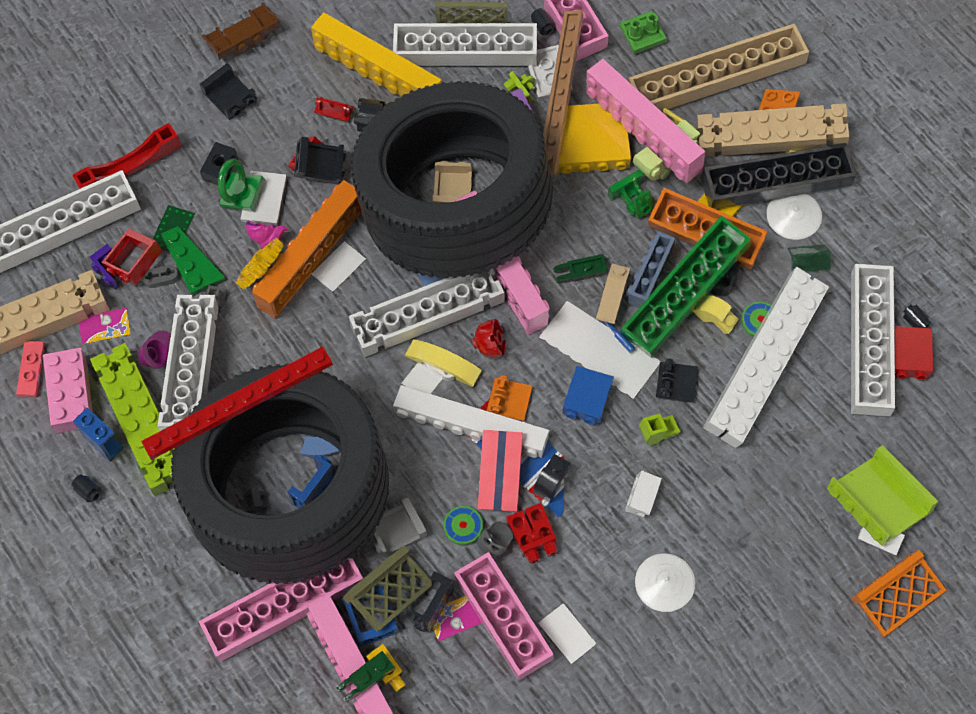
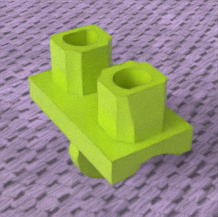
(514, 83)

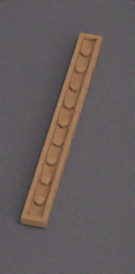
(562, 86)

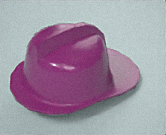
(155, 350)

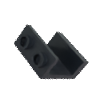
(227, 92)

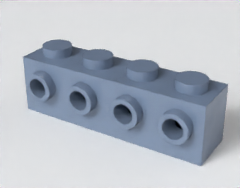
(651, 270)

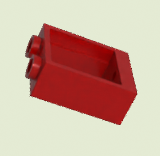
(123, 248)

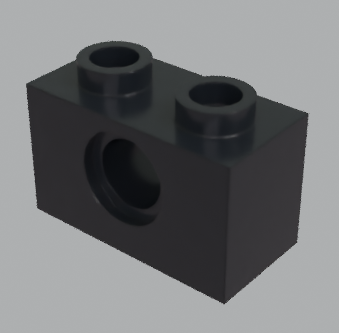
(218, 155)

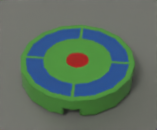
(753, 316)
(463, 525)

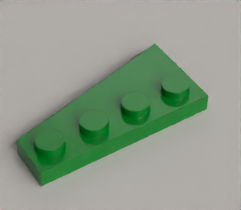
(191, 262)

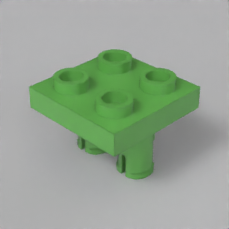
(643, 32)

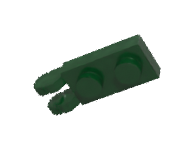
(581, 268)
(367, 676)

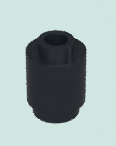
(544, 23)
(916, 317)
(86, 488)

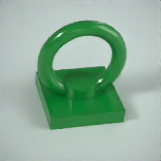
(241, 188)

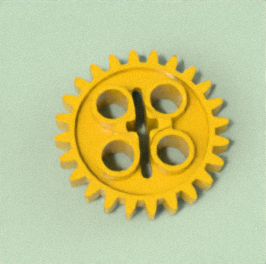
(259, 263)

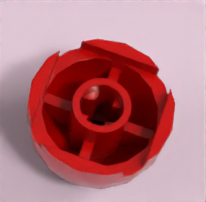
(489, 339)

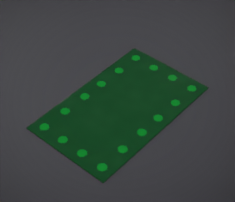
(172, 218)

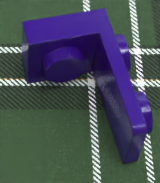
(97, 265)

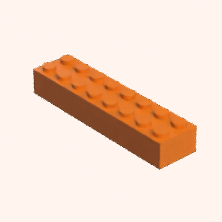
(307, 250)

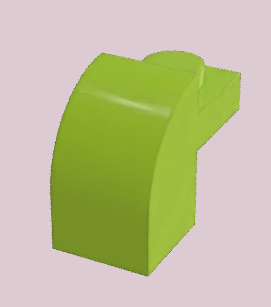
(657, 428)

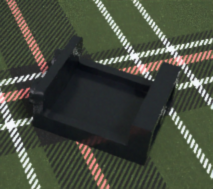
(319, 161)
(444, 590)

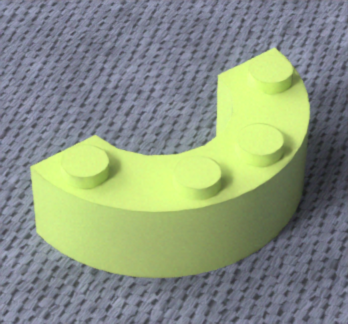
(651, 164)

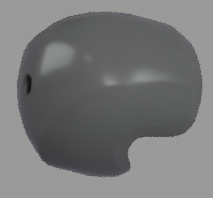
(495, 539)

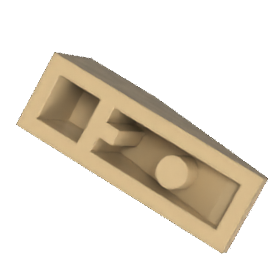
(613, 293)

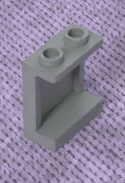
(398, 528)

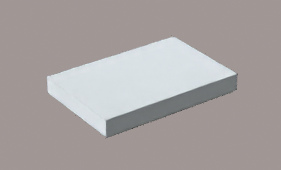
(544, 71)
(269, 201)

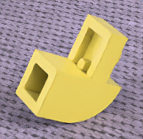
(716, 311)

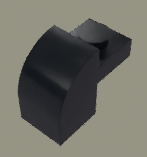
(551, 477)

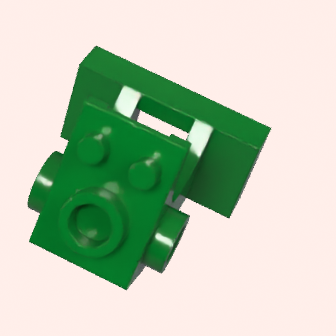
(627, 189)

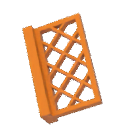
(887, 579)

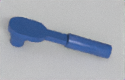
(620, 337)

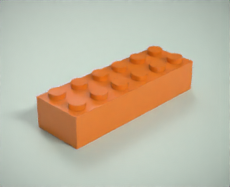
(691, 220)

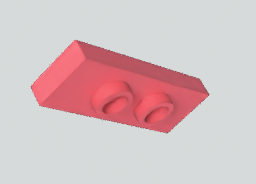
(30, 369)

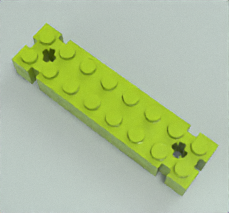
(134, 412)

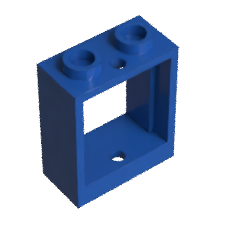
(371, 635)

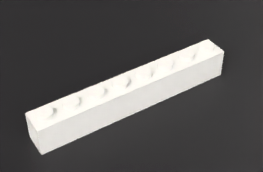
(465, 419)

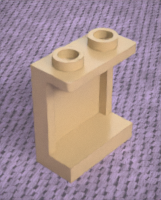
(451, 181)

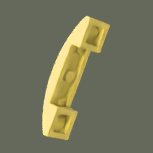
(444, 360)

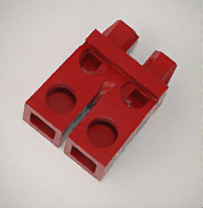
(535, 538)

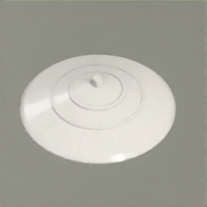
(794, 216)
(665, 582)

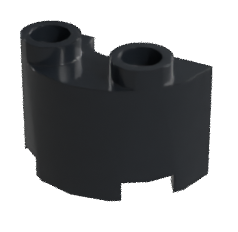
(367, 109)

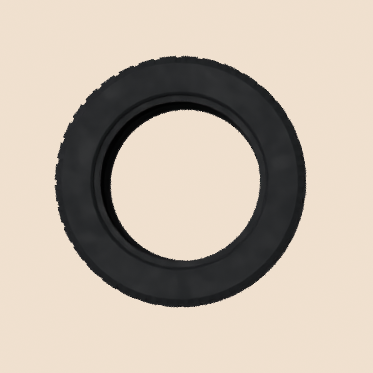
(443, 124)
(304, 540)

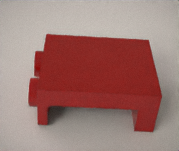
(913, 352)

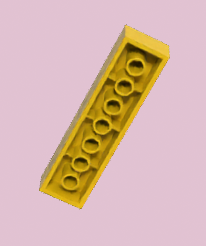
(369, 57)

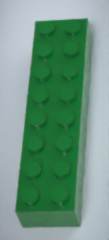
(686, 286)

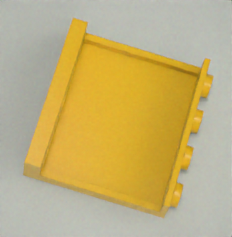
(593, 141)

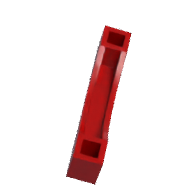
(157, 145)

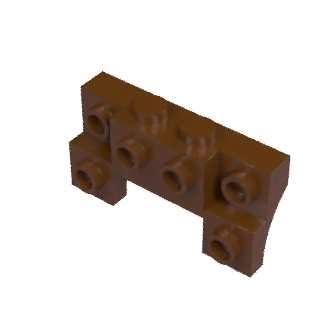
(243, 33)

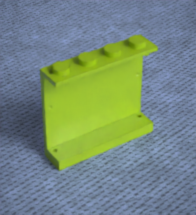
(883, 496)

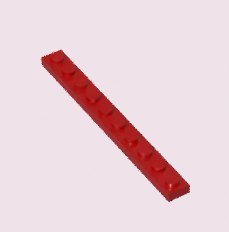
(236, 403)

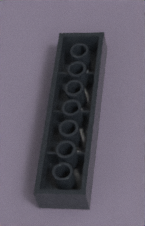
(778, 176)

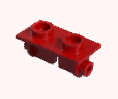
(333, 109)

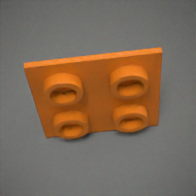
(779, 99)
(509, 398)

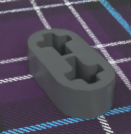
(160, 276)

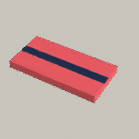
(500, 470)

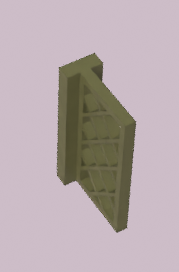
(463, 16)
(374, 579)

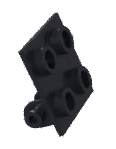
(676, 381)

